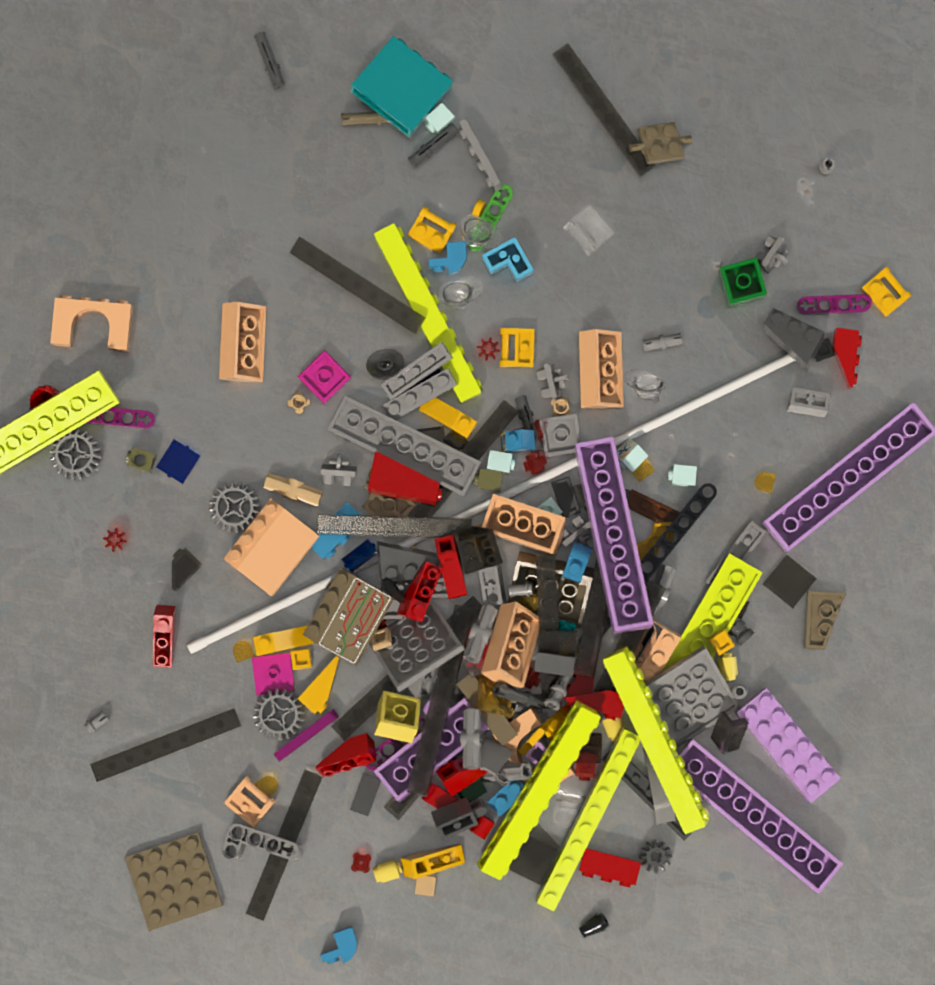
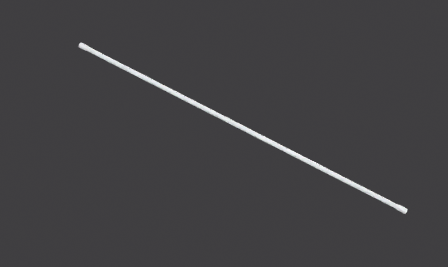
(204, 641)

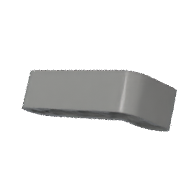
(264, 843)

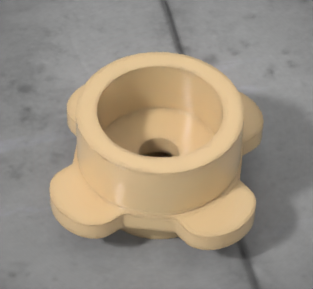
(298, 397)
(556, 403)

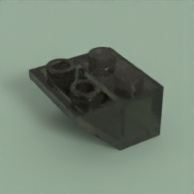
(477, 548)

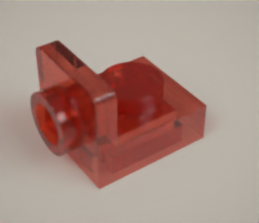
(586, 766)

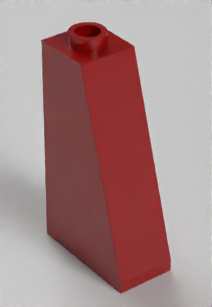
(401, 482)

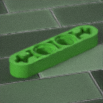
(494, 219)

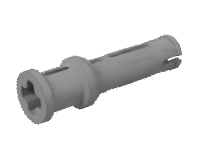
(557, 693)

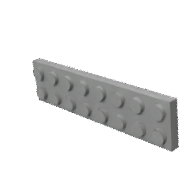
(405, 445)

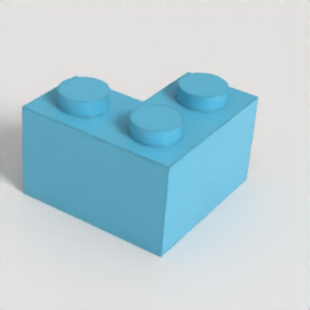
(509, 255)

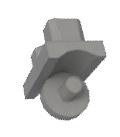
(775, 255)
(555, 381)
(335, 469)
(581, 525)

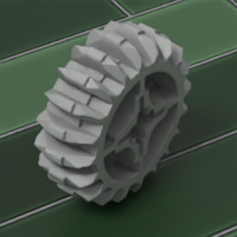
(74, 462)
(223, 495)
(285, 730)

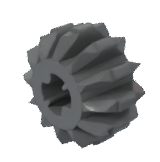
(653, 862)

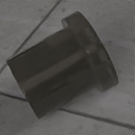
(455, 441)

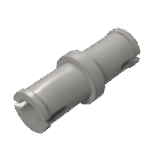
(662, 342)

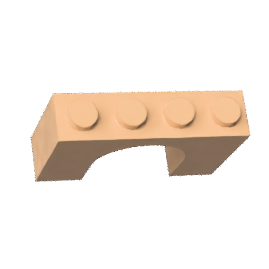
(69, 310)
(523, 725)

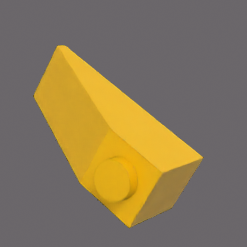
(449, 417)
(281, 641)
(319, 690)
(432, 861)

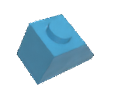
(517, 441)

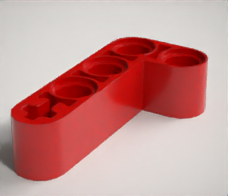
(439, 798)

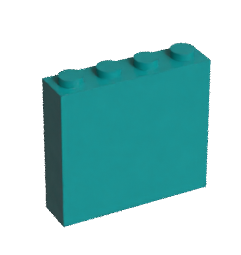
(401, 86)

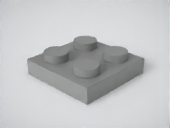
(560, 435)

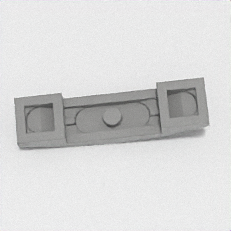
(662, 808)

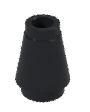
(594, 925)

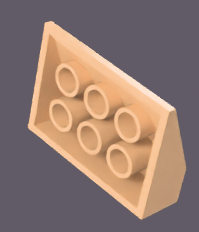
(271, 547)

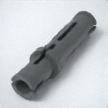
(261, 40)
(427, 149)
(527, 420)
(526, 698)

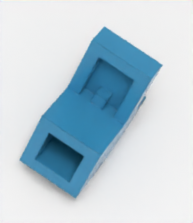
(455, 262)
(577, 562)
(347, 946)

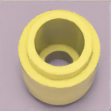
(728, 666)
(612, 727)
(387, 871)

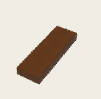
(651, 508)

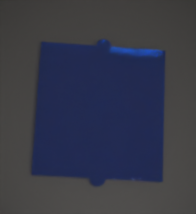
(178, 461)
(359, 555)

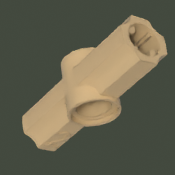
(293, 489)

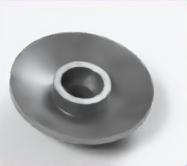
(385, 364)

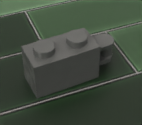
(458, 816)

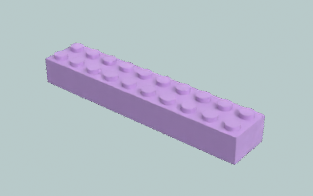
(849, 477)
(613, 535)
(759, 818)

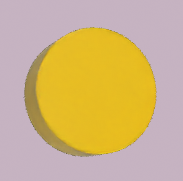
(479, 208)

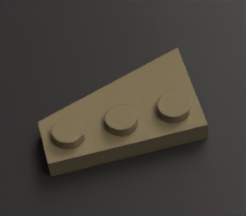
(820, 616)

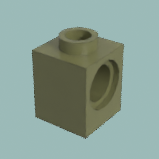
(149, 462)
(488, 480)

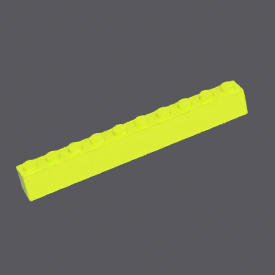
(419, 298)
(656, 740)
(538, 790)
(588, 819)

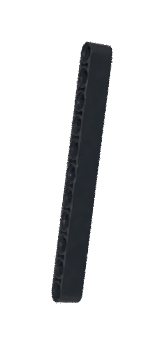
(679, 531)

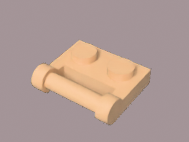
(245, 806)

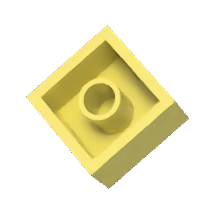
(397, 716)

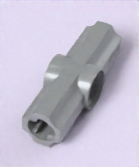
(664, 577)
(480, 634)
(472, 739)
(509, 772)

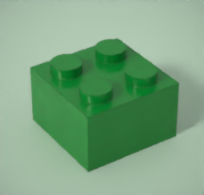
(742, 282)

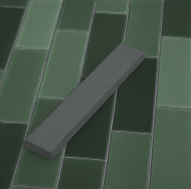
(640, 785)

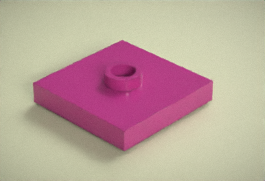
(324, 377)
(273, 673)

